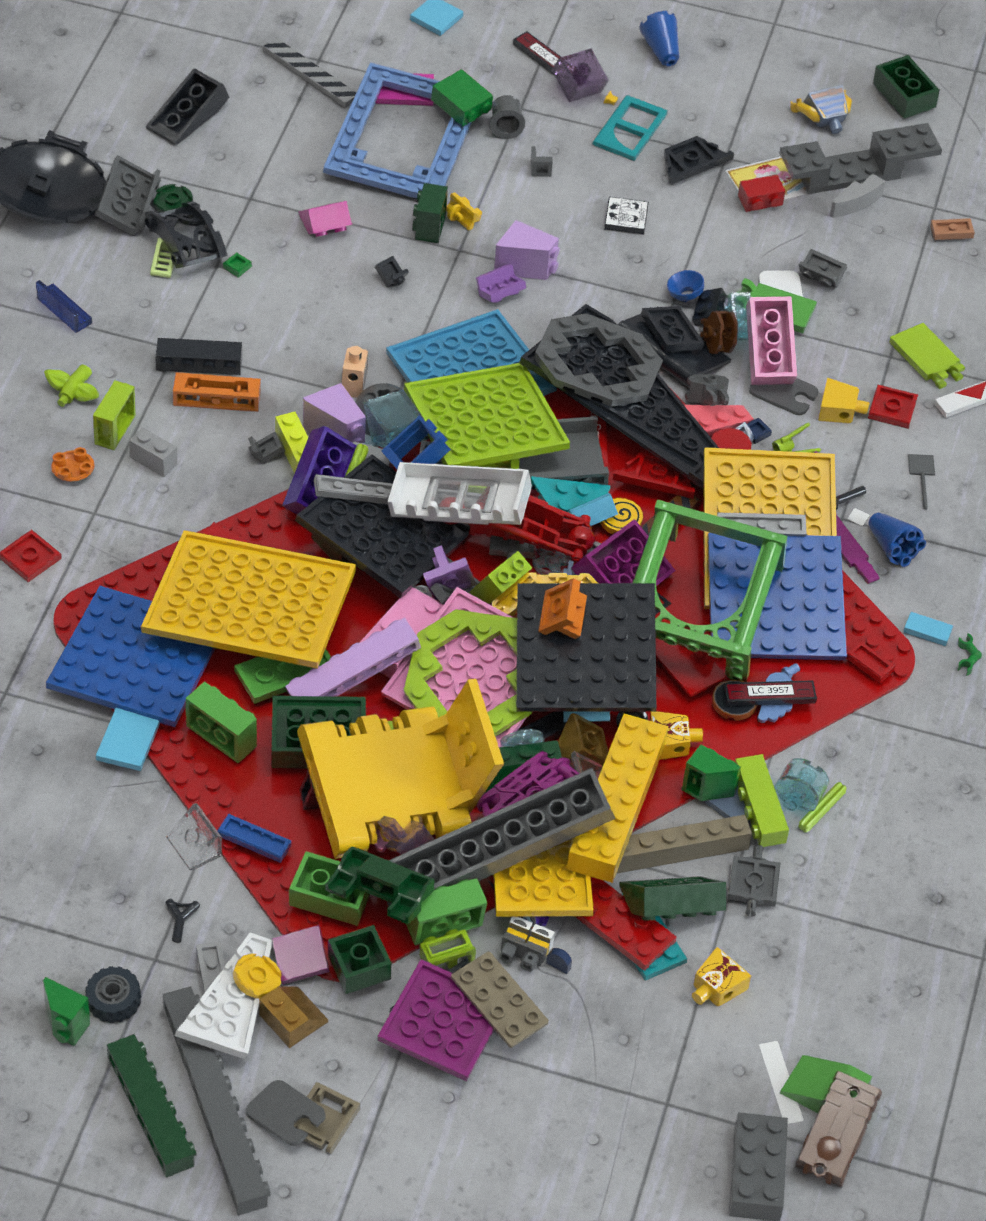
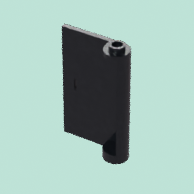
(678, 363)

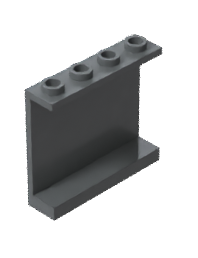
(579, 463)

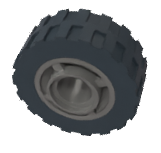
(111, 981)

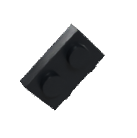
(707, 302)

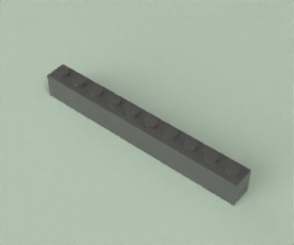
(218, 1110)

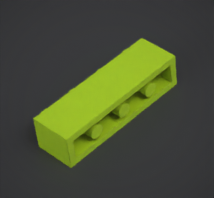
(761, 802)

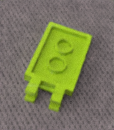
(927, 354)

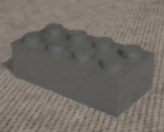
(758, 1167)

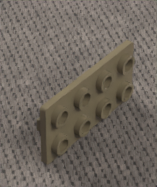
(499, 999)

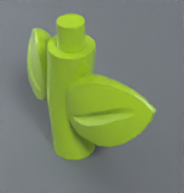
(72, 385)

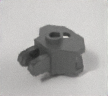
(708, 389)

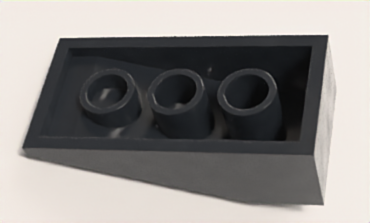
(189, 107)

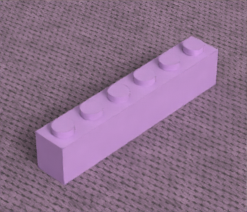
(358, 662)

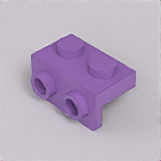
(499, 284)

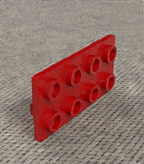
(690, 669)

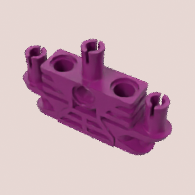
(526, 781)

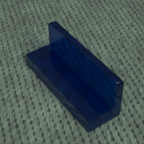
(63, 306)

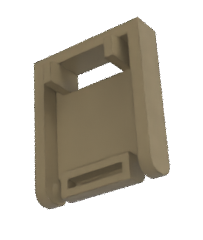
(335, 1123)

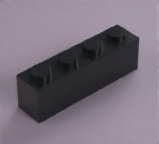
(199, 356)

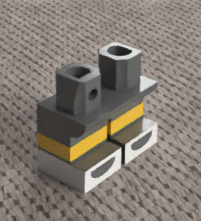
(526, 943)

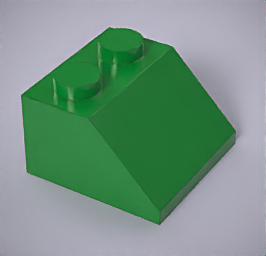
(66, 1012)

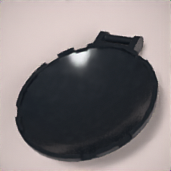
(74, 185)

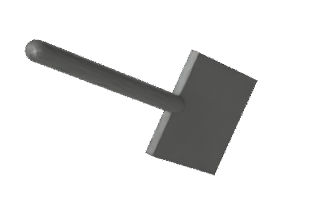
(922, 466)

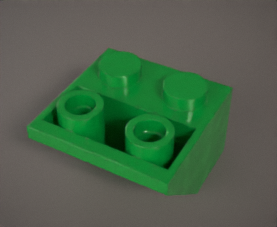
(710, 775)

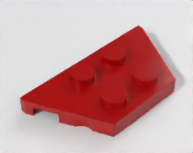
(654, 474)

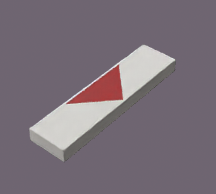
(962, 400)

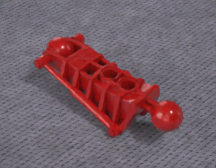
(542, 529)

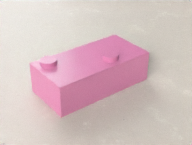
(771, 340)
(419, 612)

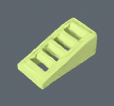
(159, 247)

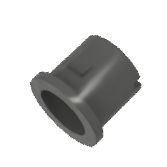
(507, 117)

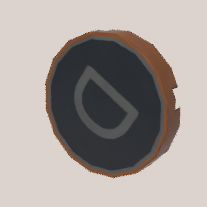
(736, 712)

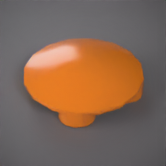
(72, 465)

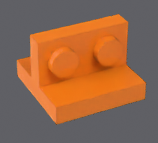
(563, 609)

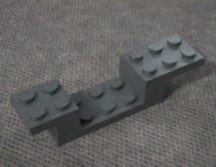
(884, 158)

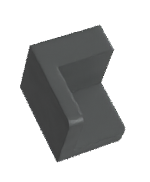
(540, 165)

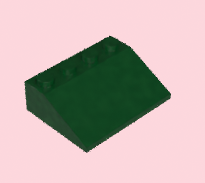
(293, 711)

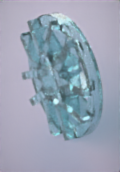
(522, 738)

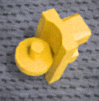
(460, 210)

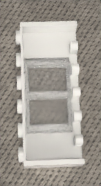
(460, 493)

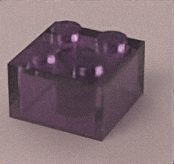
(580, 75)

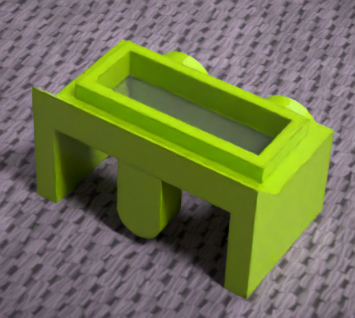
(447, 948)

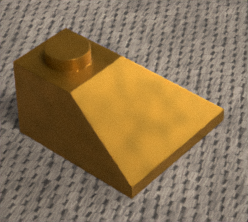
(583, 738)

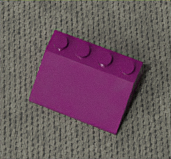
(619, 557)

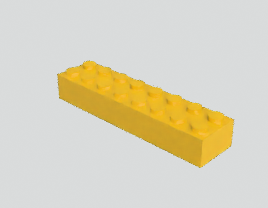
(625, 784)

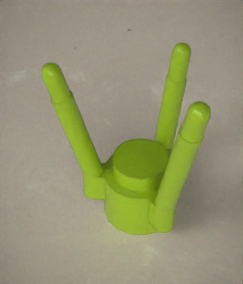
(787, 444)

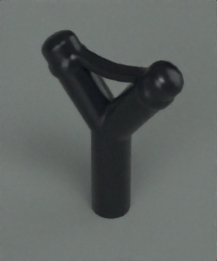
(180, 917)

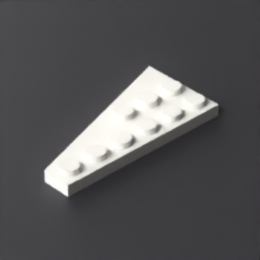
(225, 1014)

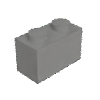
(153, 452)

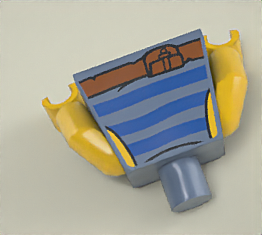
(825, 107)

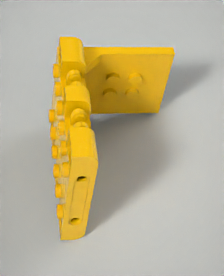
(418, 772)

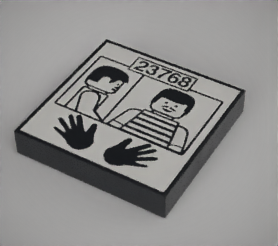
(626, 215)

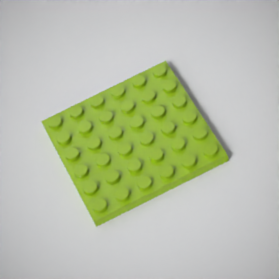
(489, 415)

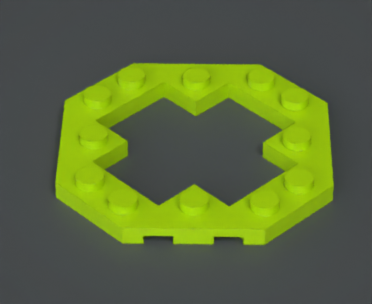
(425, 665)

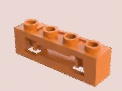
(216, 391)

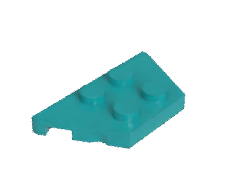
(567, 494)

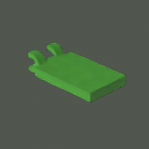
(801, 306)

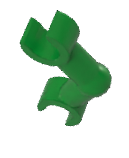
(974, 656)

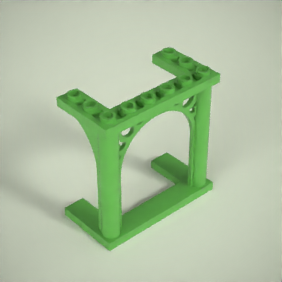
(770, 558)

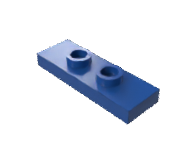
(254, 838)

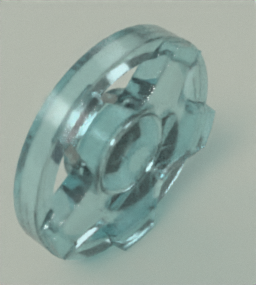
(550, 560)

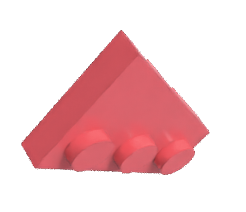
(719, 416)

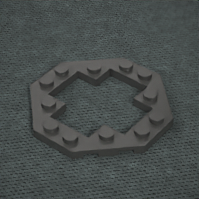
(586, 385)

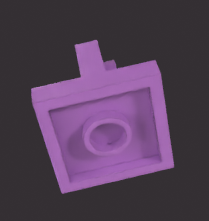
(449, 574)

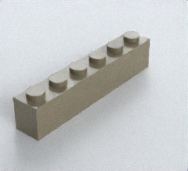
(686, 843)

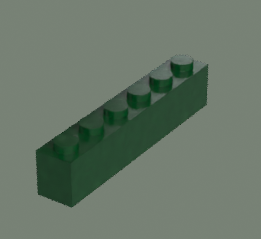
(151, 1106)

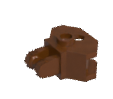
(720, 331)

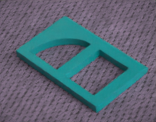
(606, 138)

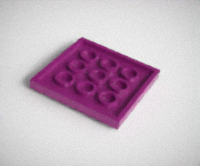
(437, 1023)

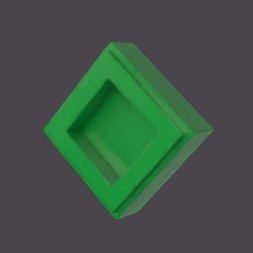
(237, 264)

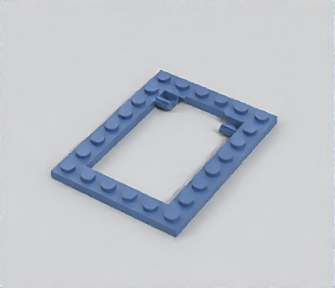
(347, 160)

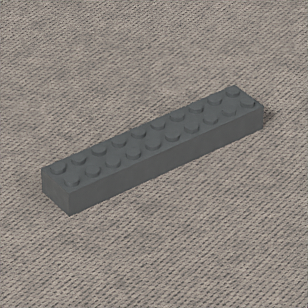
(513, 833)

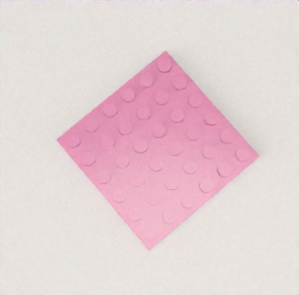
(464, 660)

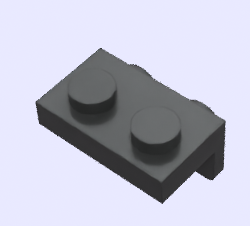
(823, 268)

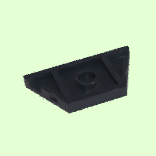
(693, 158)

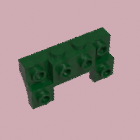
(381, 879)

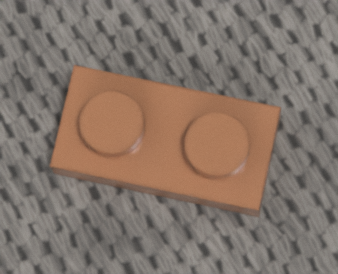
(952, 229)

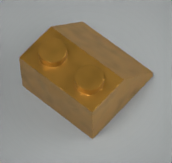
(290, 1014)

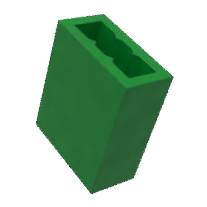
(462, 97)

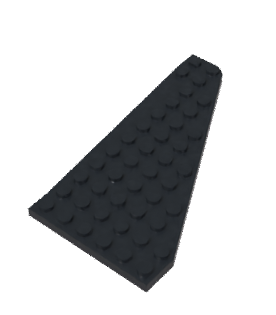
(657, 424)

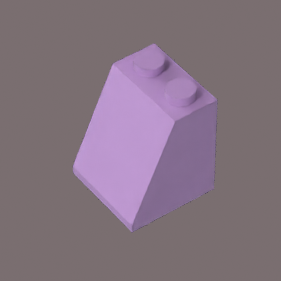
(529, 251)
(335, 410)

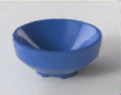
(685, 281)

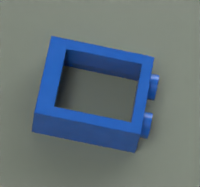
(411, 437)

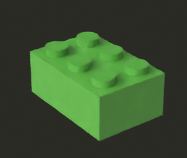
(221, 722)
(309, 891)
(449, 908)

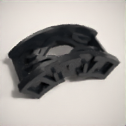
(189, 214)

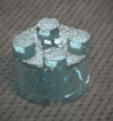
(801, 785)

